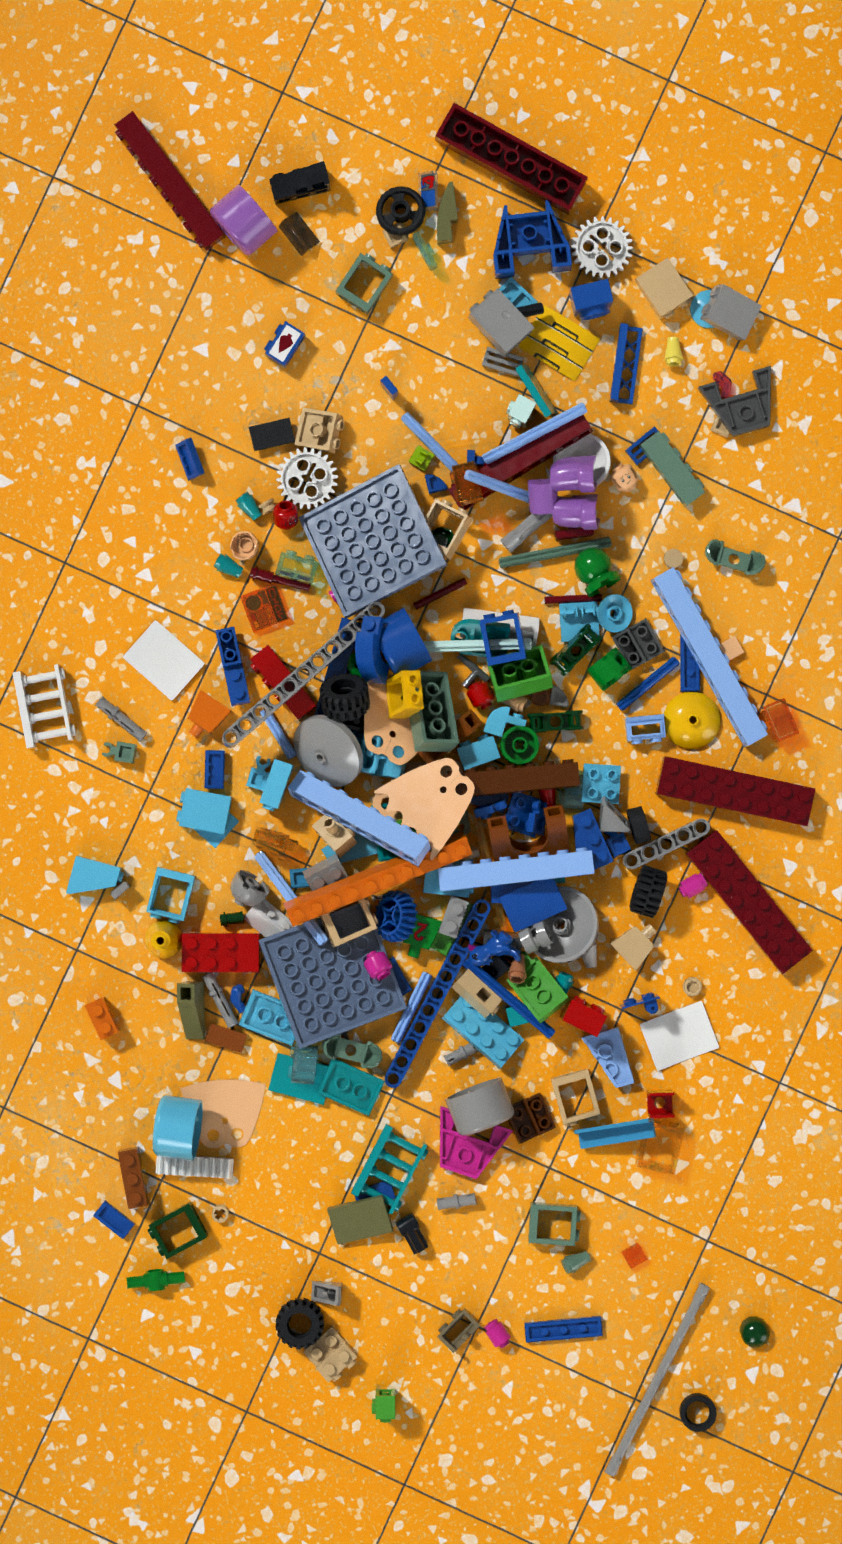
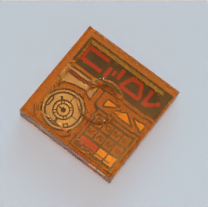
(264, 607)

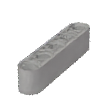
(675, 843)

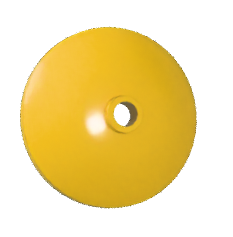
(677, 721)

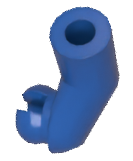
(235, 997)

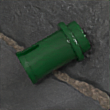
(231, 918)

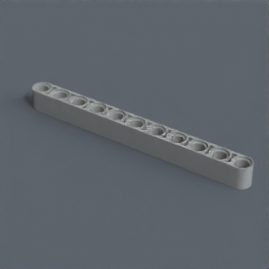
(294, 678)

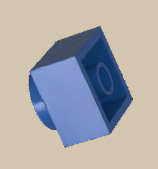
(591, 299)

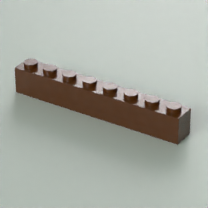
(520, 779)

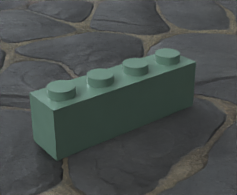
(672, 469)

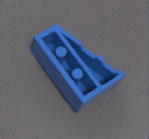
(589, 835)

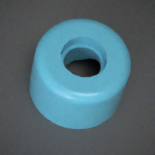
(177, 1127)

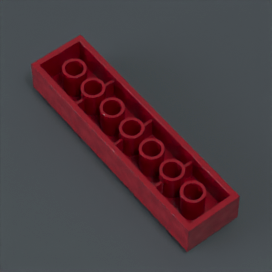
(511, 158)
(735, 791)
(748, 902)

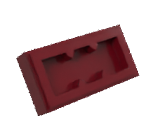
(572, 533)

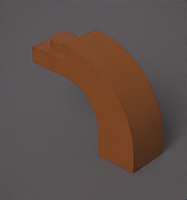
(465, 726)

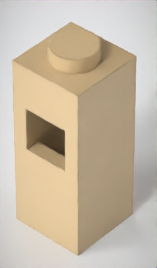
(477, 993)

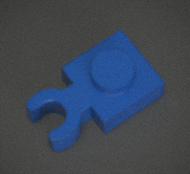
(486, 810)
(536, 820)
(617, 843)

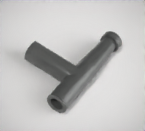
(476, 671)

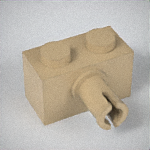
(335, 835)

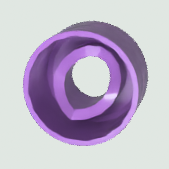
(242, 220)

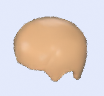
(244, 545)

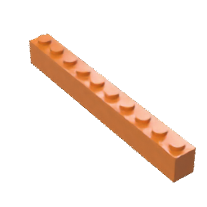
(372, 881)

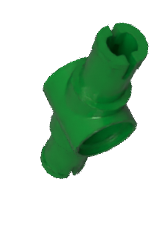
(155, 1280)

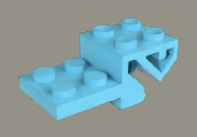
(379, 764)

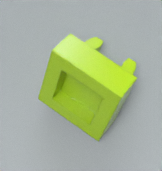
(421, 458)

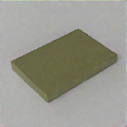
(360, 1219)

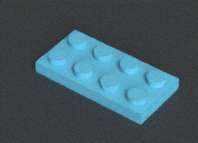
(488, 1035)

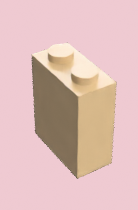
(664, 289)

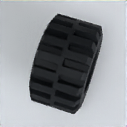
(344, 697)
(648, 891)
(294, 1339)

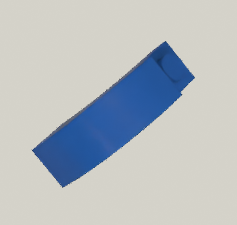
(367, 651)

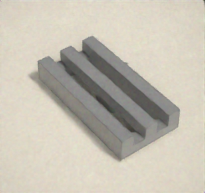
(491, 350)

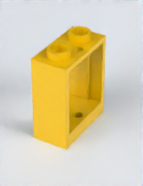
(403, 686)

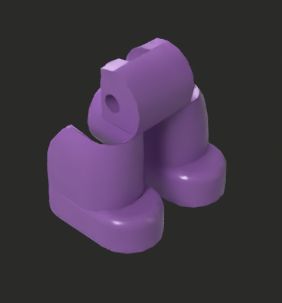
(573, 511)

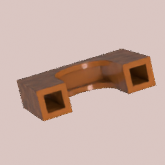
(554, 836)

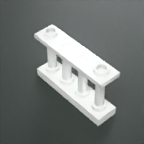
(25, 700)

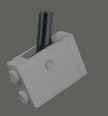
(502, 321)

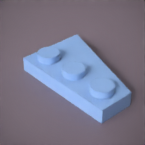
(612, 1056)

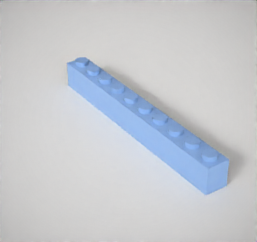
(709, 656)

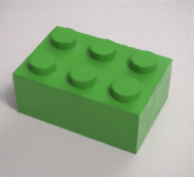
(521, 676)

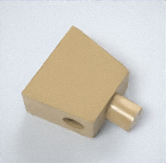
(634, 945)

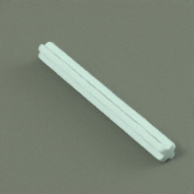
(475, 645)

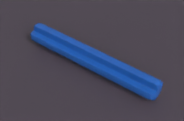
(648, 683)

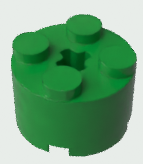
(530, 747)

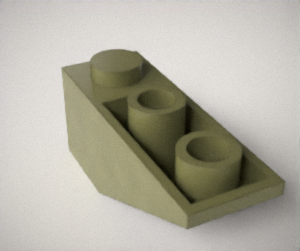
(191, 1008)

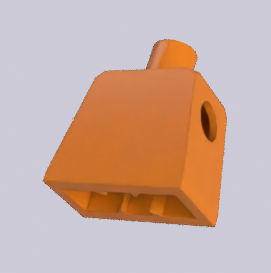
(207, 714)

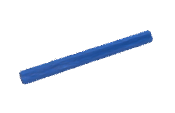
(509, 998)

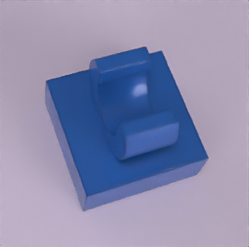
(477, 459)

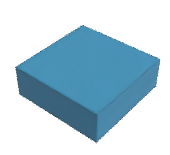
(297, 878)

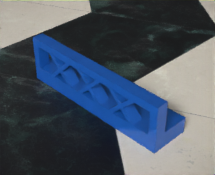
(618, 366)

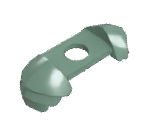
(748, 563)
(367, 1054)

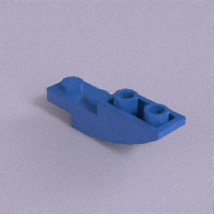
(233, 666)

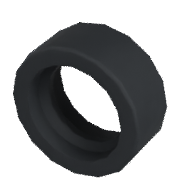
(638, 825)
(683, 1412)

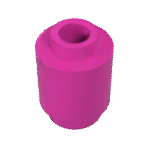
(692, 885)
(497, 1333)

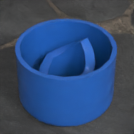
(402, 643)

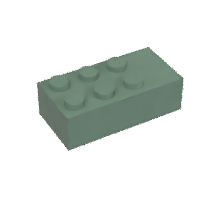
(435, 725)

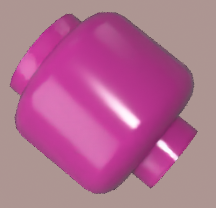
(377, 965)

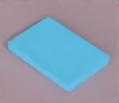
(266, 1016)

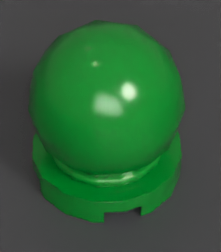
(594, 569)

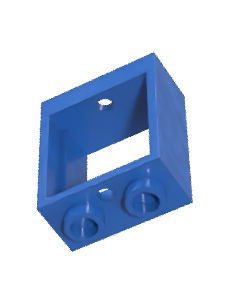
(490, 618)

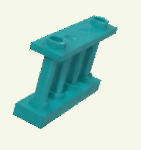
(379, 1152)

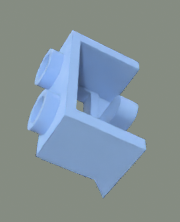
(644, 720)

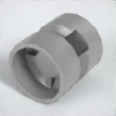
(535, 937)

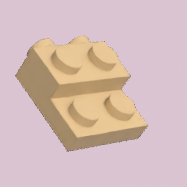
(319, 430)
(331, 1355)

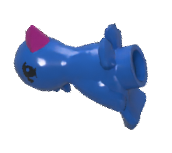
(496, 946)

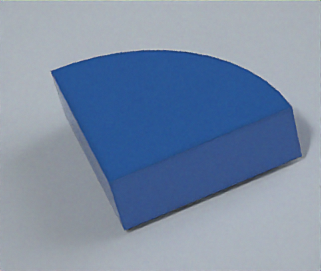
(435, 484)

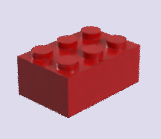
(584, 1016)

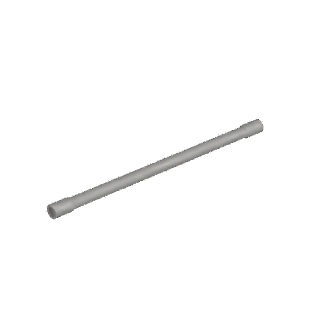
(616, 1459)

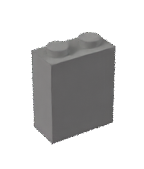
(730, 311)

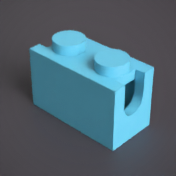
(478, 752)

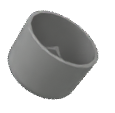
(480, 1107)

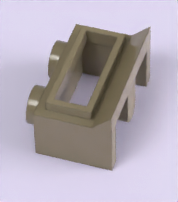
(464, 1335)

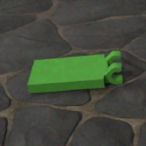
(539, 990)

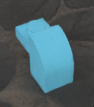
(499, 717)

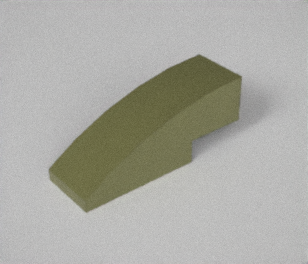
(446, 216)

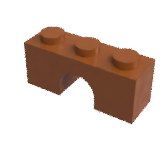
(132, 1177)

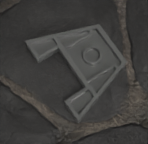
(744, 411)

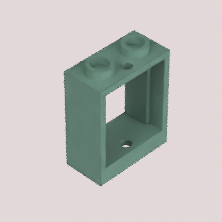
(353, 299)
(533, 1223)

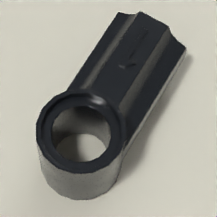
(410, 1230)

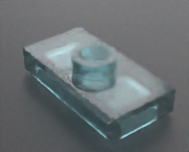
(425, 250)

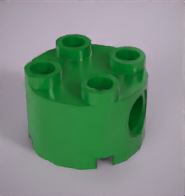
(609, 669)

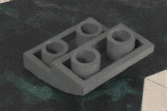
(638, 643)

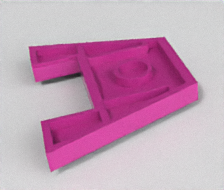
(466, 1153)

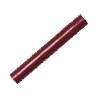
(440, 593)
(572, 599)

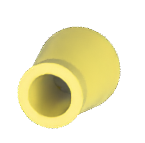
(673, 352)

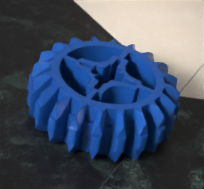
(396, 916)

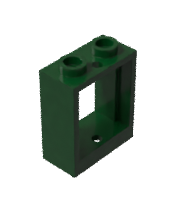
(195, 1221)

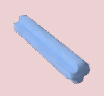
(279, 735)

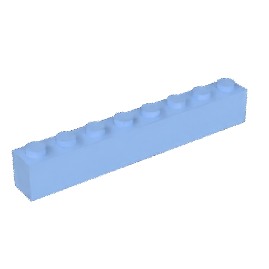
(359, 818)
(516, 870)

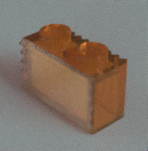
(466, 491)

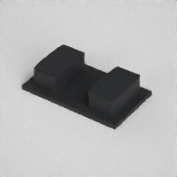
(271, 434)

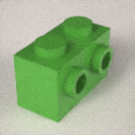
(384, 1405)

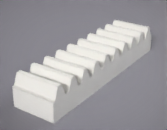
(200, 1166)

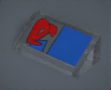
(429, 189)

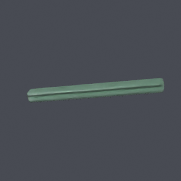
(554, 552)

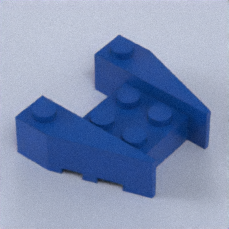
(530, 235)

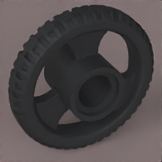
(387, 221)

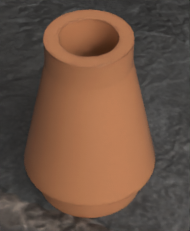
(517, 971)

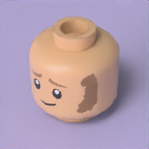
(624, 477)

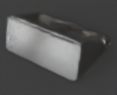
(298, 233)

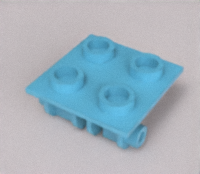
(575, 616)
(599, 782)

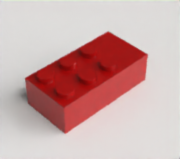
(274, 672)
(220, 952)

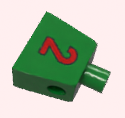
(422, 935)

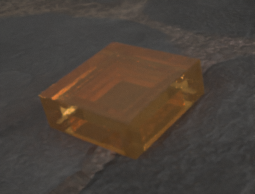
(634, 1255)

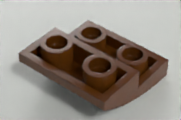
(530, 1118)

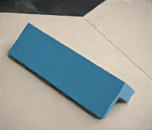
(616, 1133)

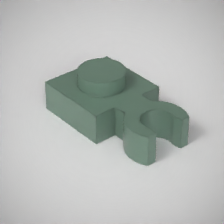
(123, 752)

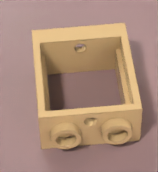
(462, 514)
(331, 930)
(571, 1077)

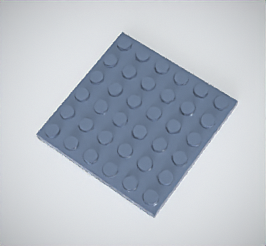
(372, 541)
(327, 986)

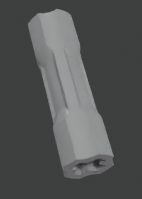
(522, 531)

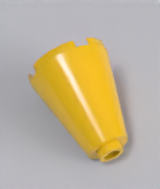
(172, 939)

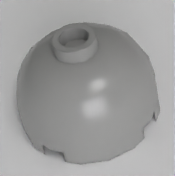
(247, 889)

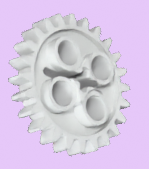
(614, 236)
(291, 470)

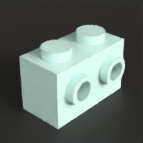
(520, 411)

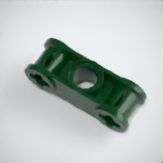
(580, 639)
(566, 717)

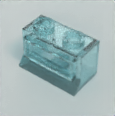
(297, 575)

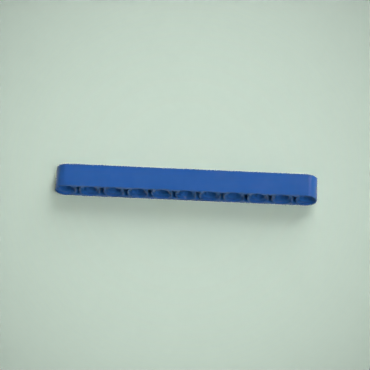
(436, 1002)

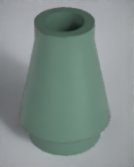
(575, 1261)

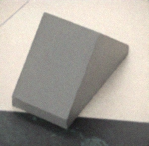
(611, 818)
(327, 1292)

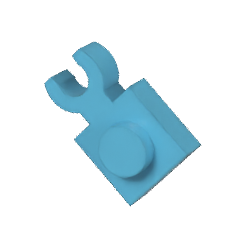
(258, 777)

